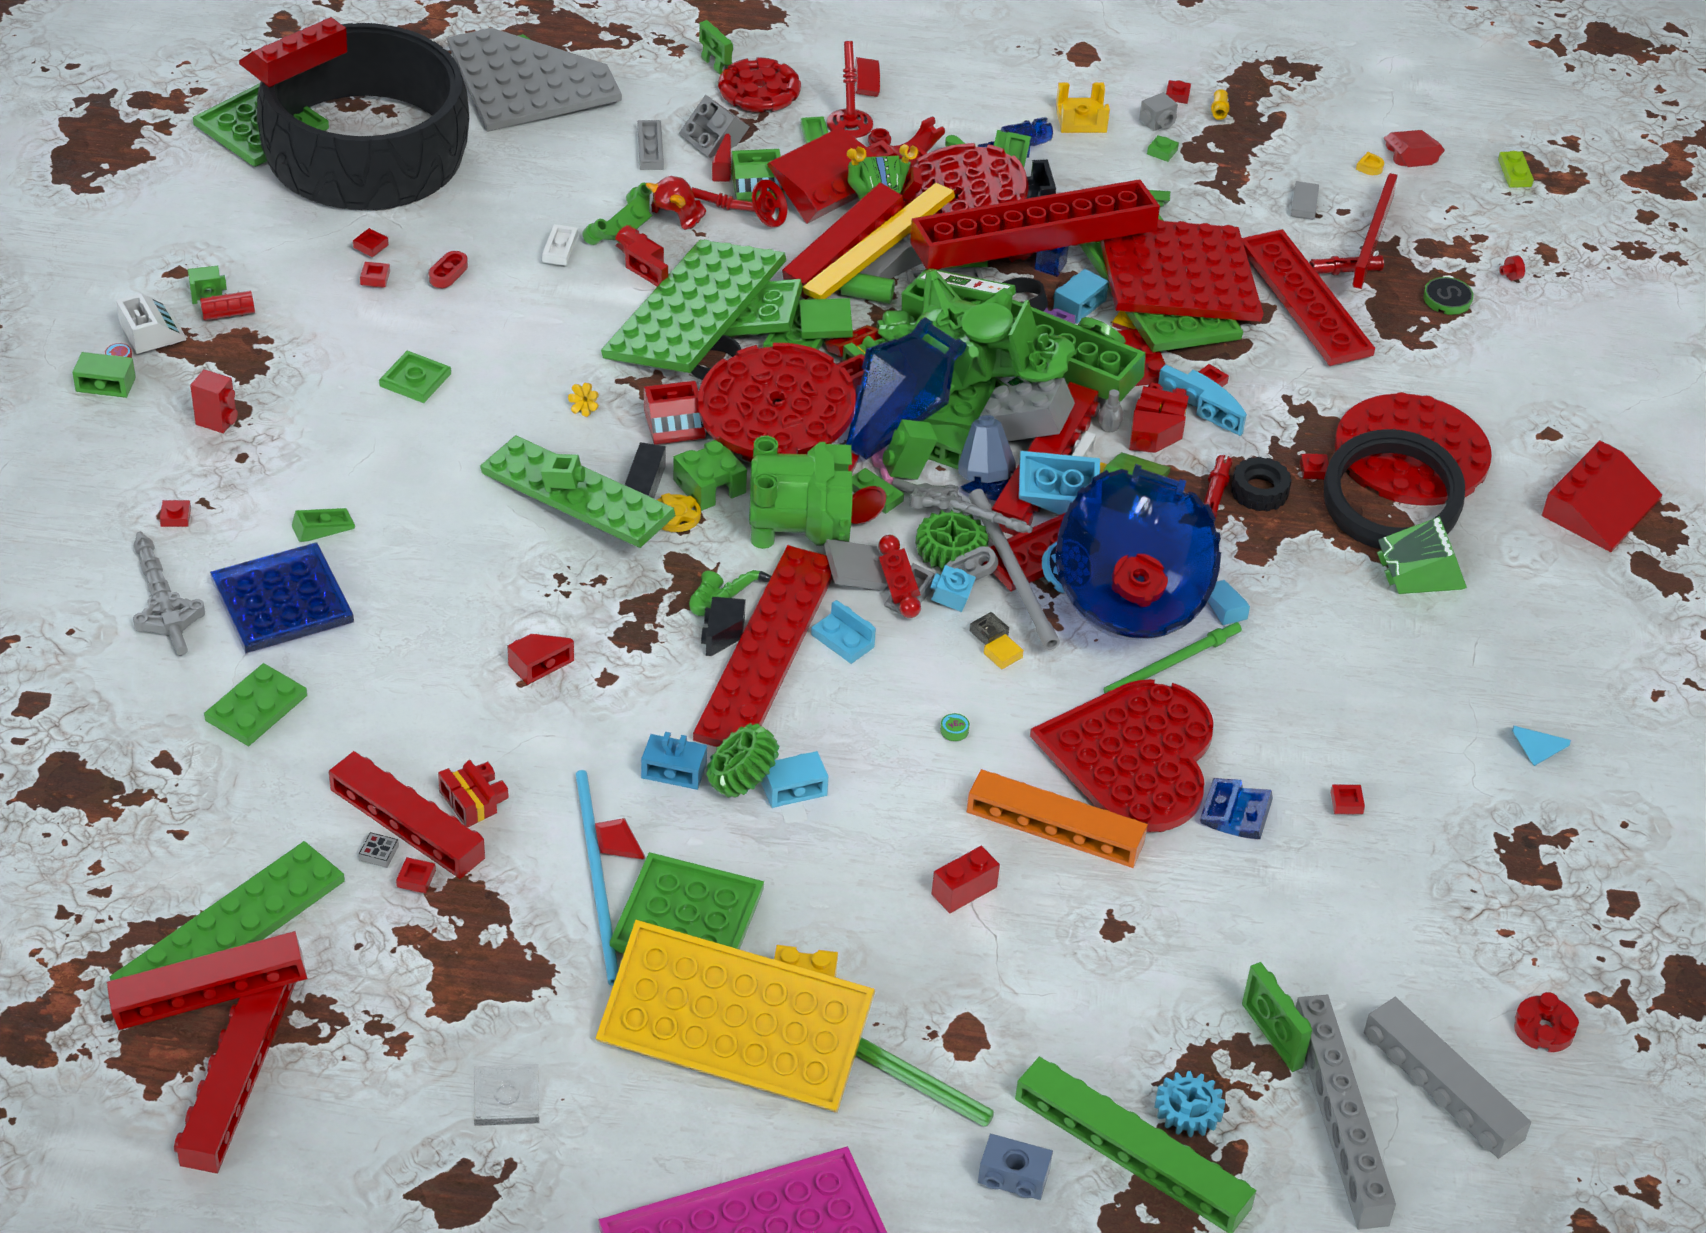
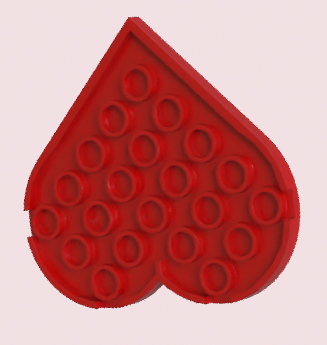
(1135, 751)

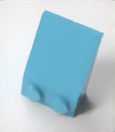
(1054, 478)

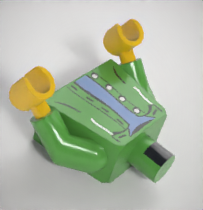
(868, 172)

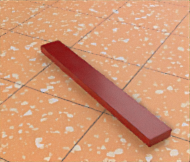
(1374, 231)

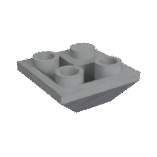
(710, 124)

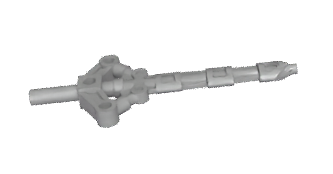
(947, 496)
(163, 601)

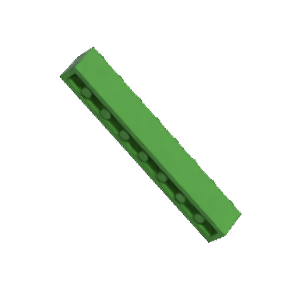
(1135, 1145)

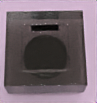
(988, 628)

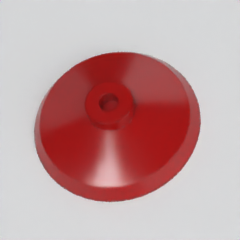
(867, 504)

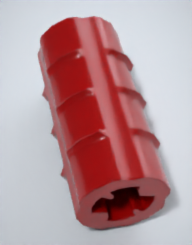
(227, 305)

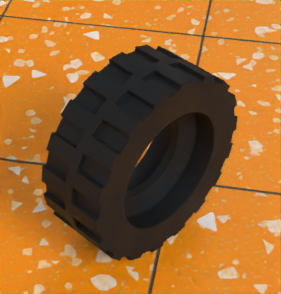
(1259, 498)

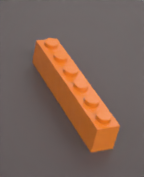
(1056, 818)

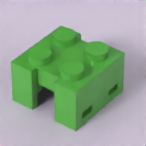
(705, 469)

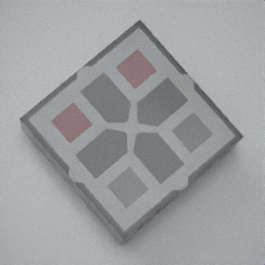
(378, 849)

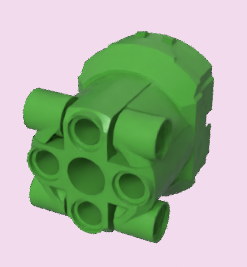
(800, 493)

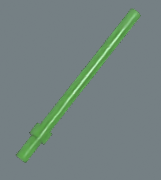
(1214, 638)

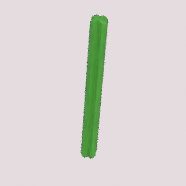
(924, 1082)

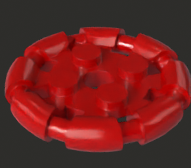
(767, 88)

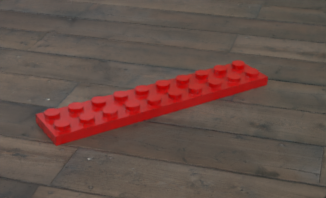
(766, 646)

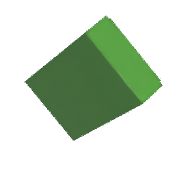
(813, 128)

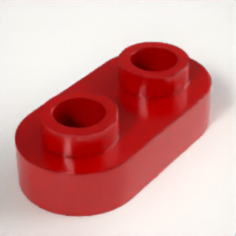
(448, 269)

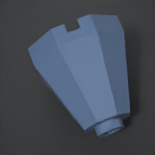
(986, 452)

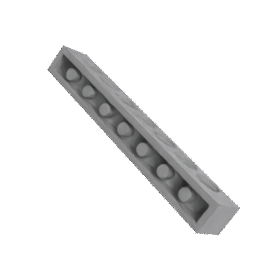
(1346, 1117)

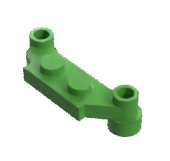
(633, 214)

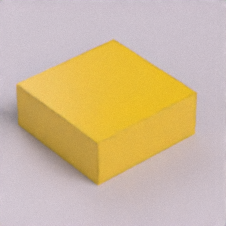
(1003, 651)

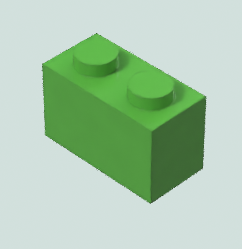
(104, 374)
(909, 449)

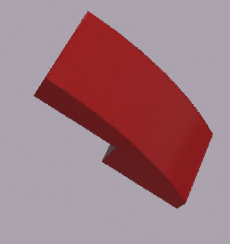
(867, 77)

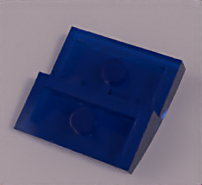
(1236, 809)

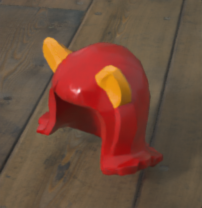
(676, 195)

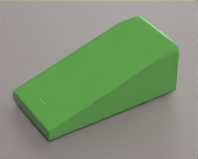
(321, 523)

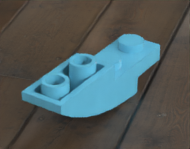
(1209, 397)

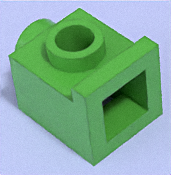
(206, 282)
(562, 471)

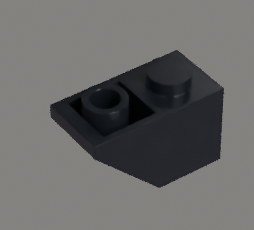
(724, 623)

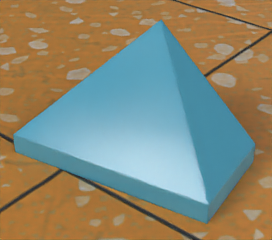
(1539, 745)

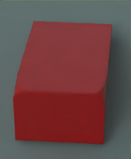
(722, 161)

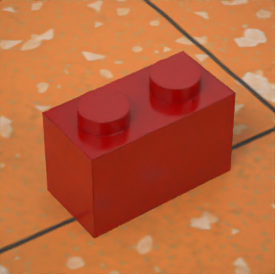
(213, 401)
(965, 879)

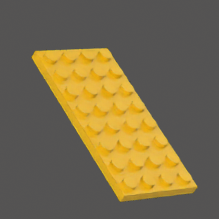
(736, 1015)

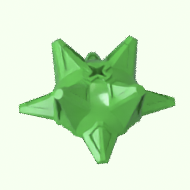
(946, 312)

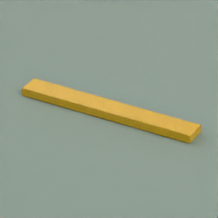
(877, 242)

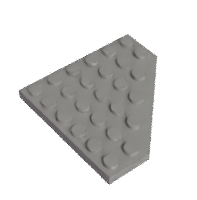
(527, 80)

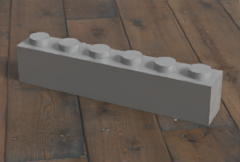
(1447, 1077)

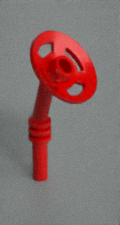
(850, 113)
(763, 207)

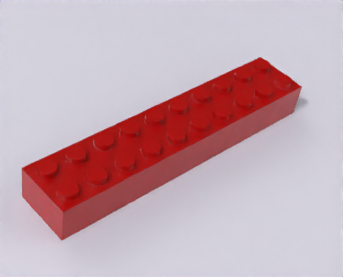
(1034, 224)

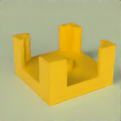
(1082, 114)

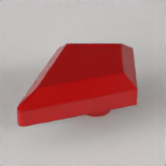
(618, 839)

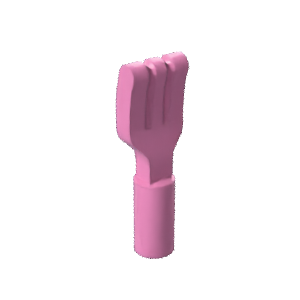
(878, 462)

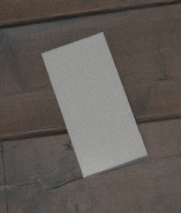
(1305, 200)

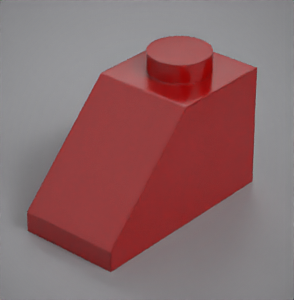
(1155, 430)
(539, 655)

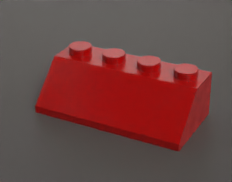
(297, 52)

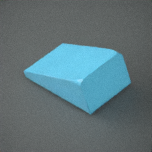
(1228, 604)

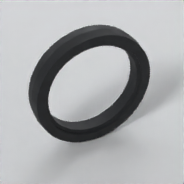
(1390, 442)

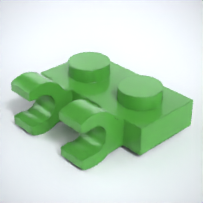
(715, 44)

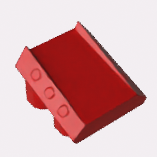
(1413, 148)

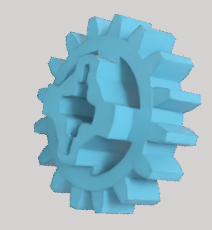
(1189, 1104)

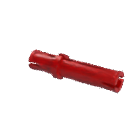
(1338, 265)
(1218, 480)

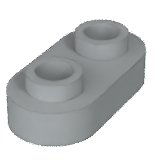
(973, 560)

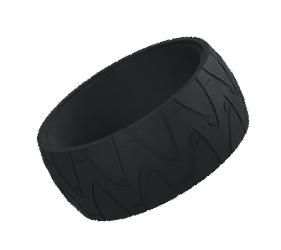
(378, 168)

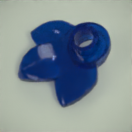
(991, 489)

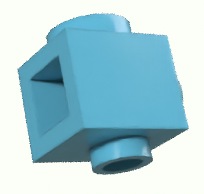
(952, 587)

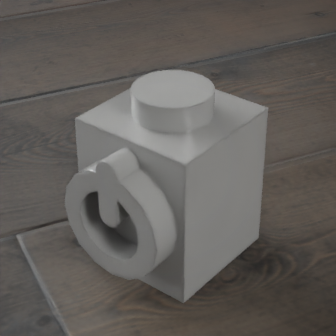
(1158, 112)

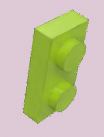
(1515, 169)

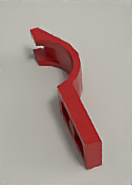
(924, 138)

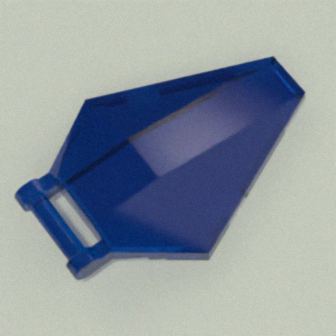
(901, 382)

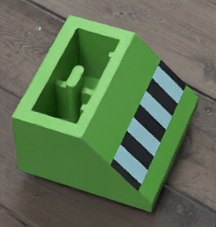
(751, 167)

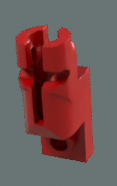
(642, 255)

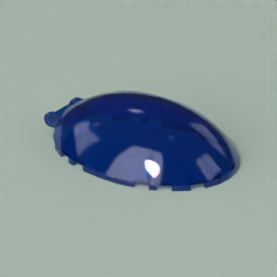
(1131, 517)

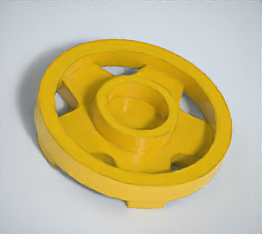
(683, 511)

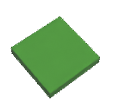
(826, 318)
(415, 376)

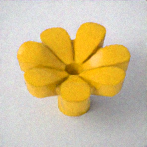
(584, 399)

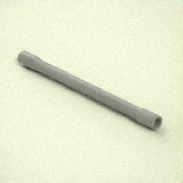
(1043, 626)

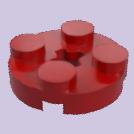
(1139, 592)
(1553, 1010)

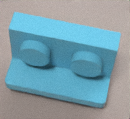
(845, 632)

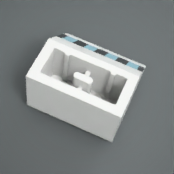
(148, 323)

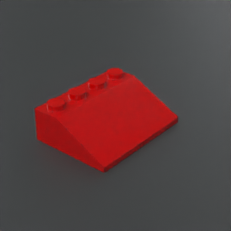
(818, 174)
(1601, 497)

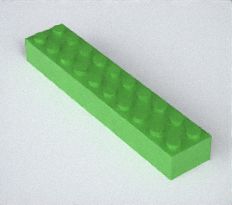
(1098, 360)

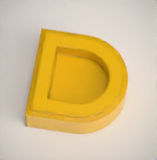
(1370, 164)

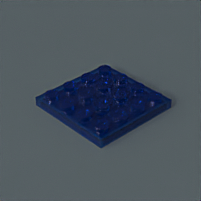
(281, 597)

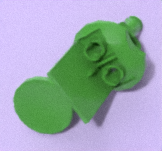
(1032, 356)

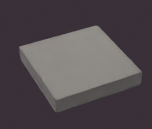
(855, 564)

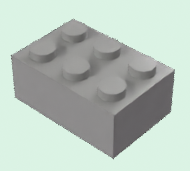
(1031, 408)

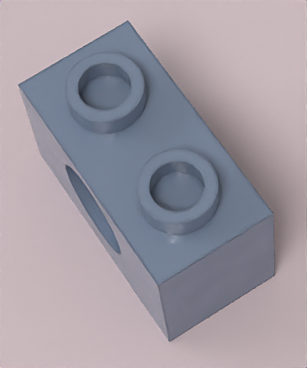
(1007, 1154)

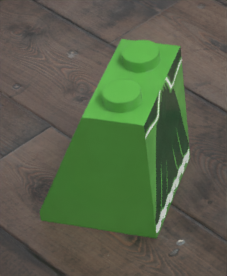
(1421, 559)

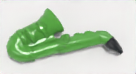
(711, 586)

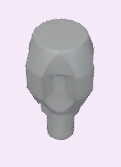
(1111, 413)

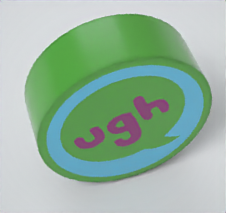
(954, 727)

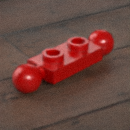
(899, 576)

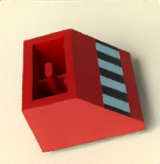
(673, 412)

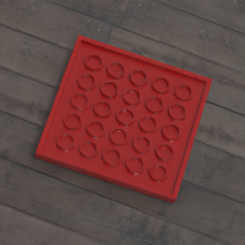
(1183, 272)

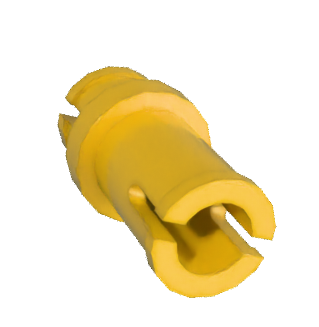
(1220, 105)

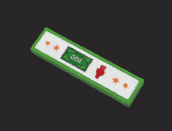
(968, 286)

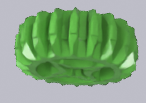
(949, 536)
(742, 760)

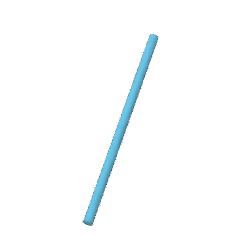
(597, 875)

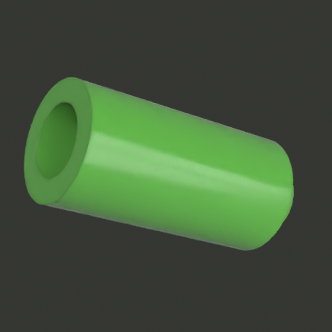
(870, 288)

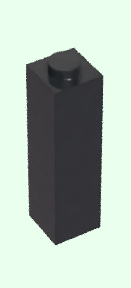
(647, 469)

